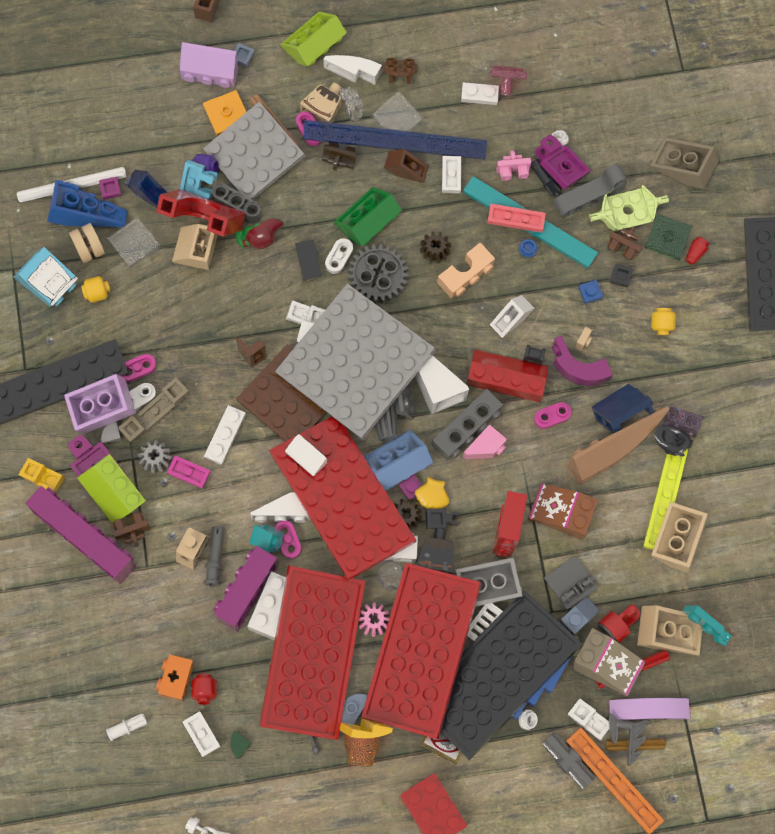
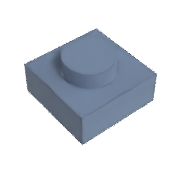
(244, 54)

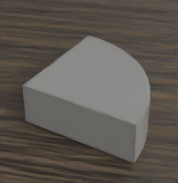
(110, 433)

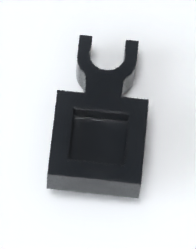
(438, 519)

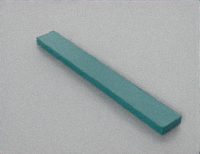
(551, 234)

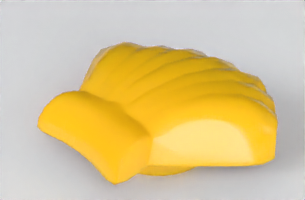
(432, 494)

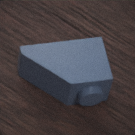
(579, 616)

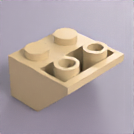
(195, 246)

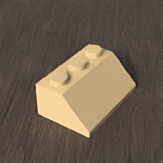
(679, 537)

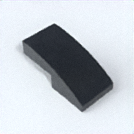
(308, 259)

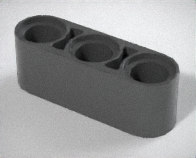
(232, 196)

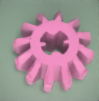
(373, 612)

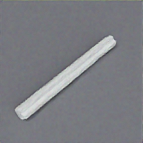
(84, 181)

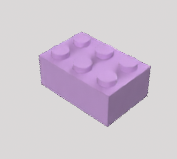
(100, 404)

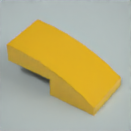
(41, 476)

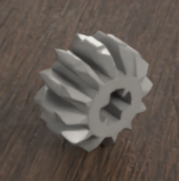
(159, 461)

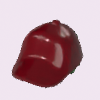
(260, 235)

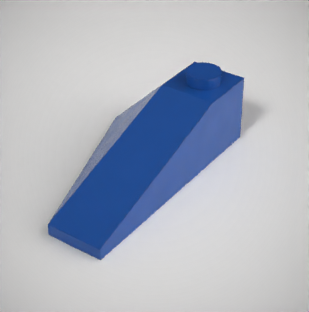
(77, 208)

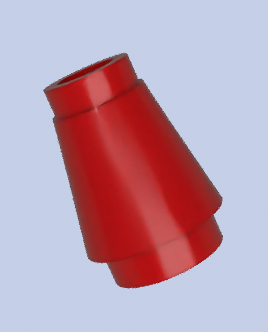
(697, 249)

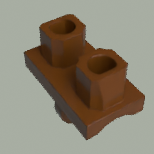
(632, 248)
(138, 526)

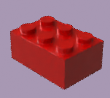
(432, 808)

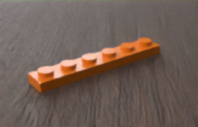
(615, 781)

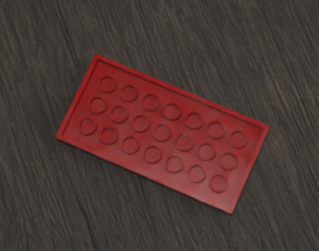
(345, 500)
(421, 650)
(312, 653)

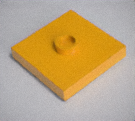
(224, 111)

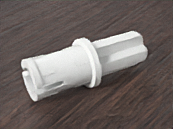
(126, 726)

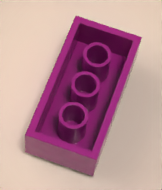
(246, 588)

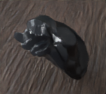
(672, 440)

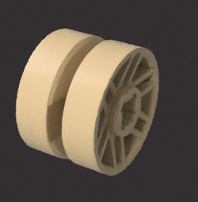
(86, 243)

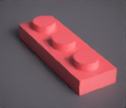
(516, 218)

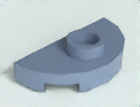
(353, 707)

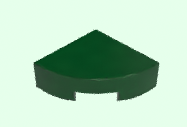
(239, 744)

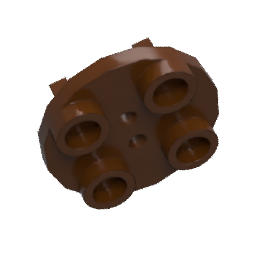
(400, 68)

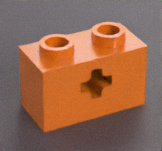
(183, 669)

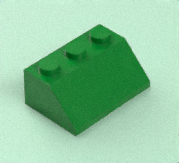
(368, 216)

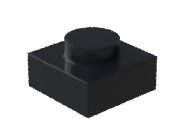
(621, 275)

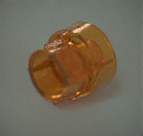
(361, 750)

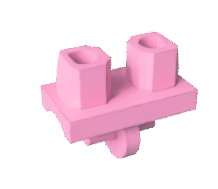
(513, 163)

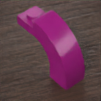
(578, 372)

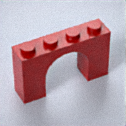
(221, 218)
(509, 524)

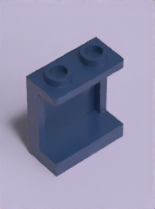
(620, 407)

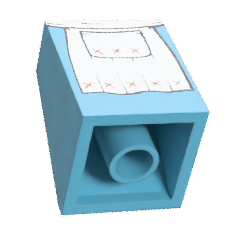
(46, 277)

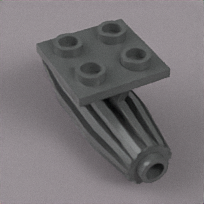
(387, 425)

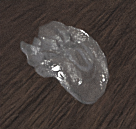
(353, 103)

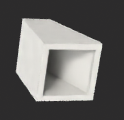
(440, 386)

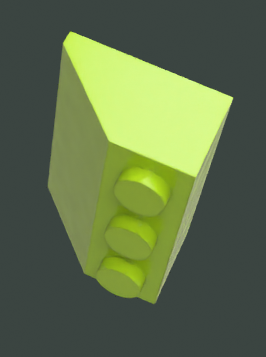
(314, 38)
(111, 488)

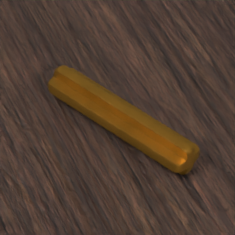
(648, 744)

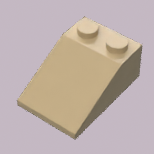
(669, 630)

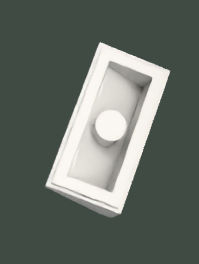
(306, 455)

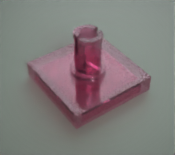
(507, 75)

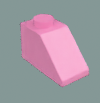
(486, 445)

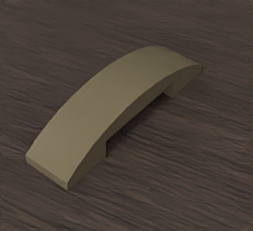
(154, 411)

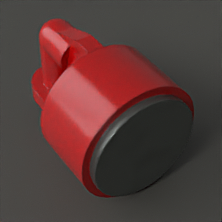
(618, 626)

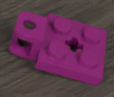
(557, 158)
(87, 454)

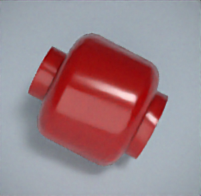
(204, 689)

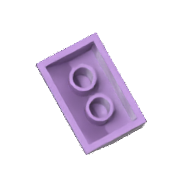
(208, 65)

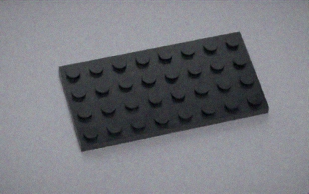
(504, 672)

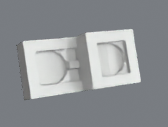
(299, 312)
(589, 719)

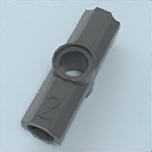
(568, 760)

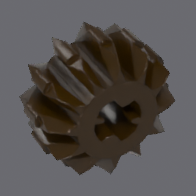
(435, 253)
(414, 513)

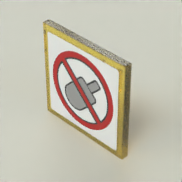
(442, 747)

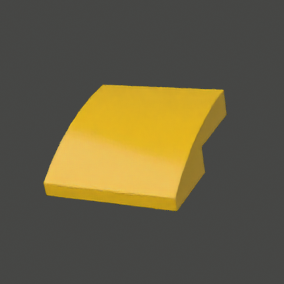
(367, 729)

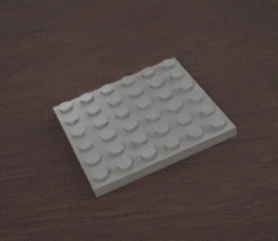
(355, 361)

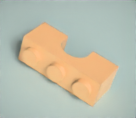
(455, 282)

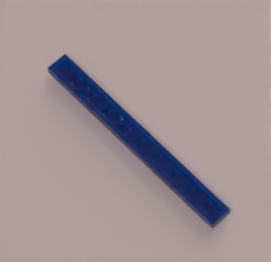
(394, 139)

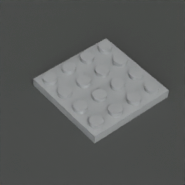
(254, 152)

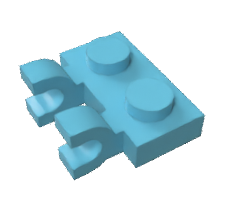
(193, 176)

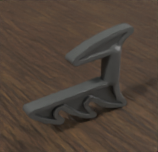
(635, 730)

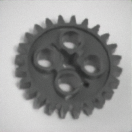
(394, 279)

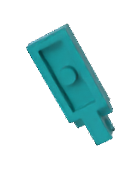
(708, 624)

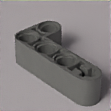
(588, 194)

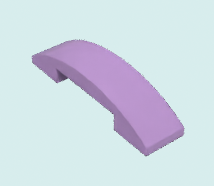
(650, 708)

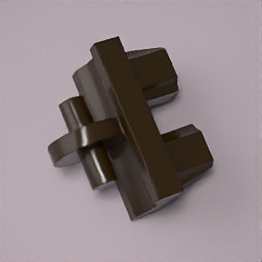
(339, 157)

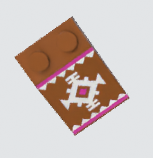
(563, 510)

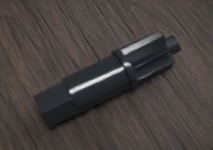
(547, 181)

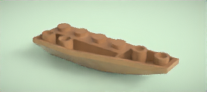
(614, 448)

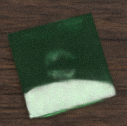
(668, 237)

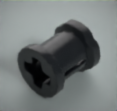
(534, 354)

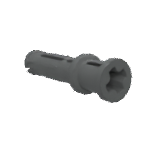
(214, 566)

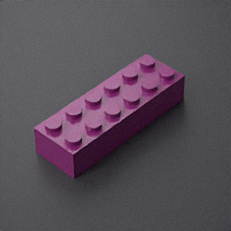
(80, 534)

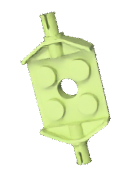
(640, 201)

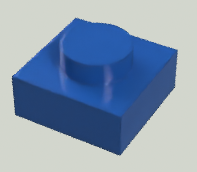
(590, 292)

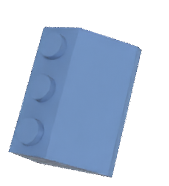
(398, 459)

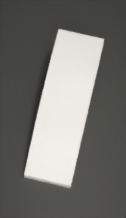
(353, 67)

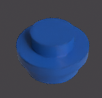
(528, 248)

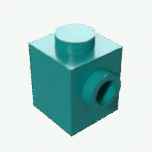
(266, 538)

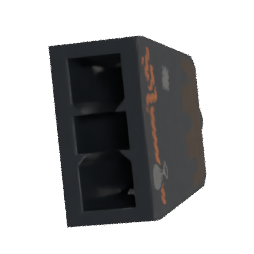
(437, 553)

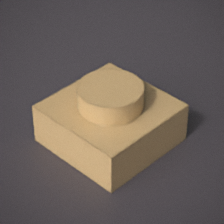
(584, 339)

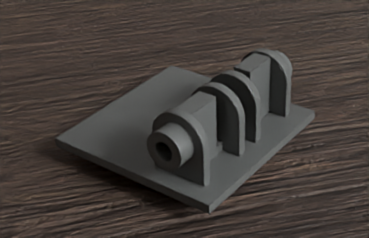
(571, 582)

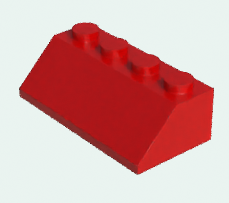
(507, 376)

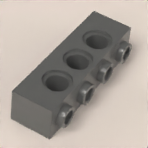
(485, 402)

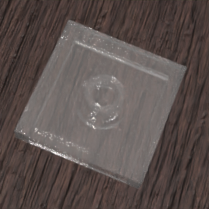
(397, 114)
(133, 242)

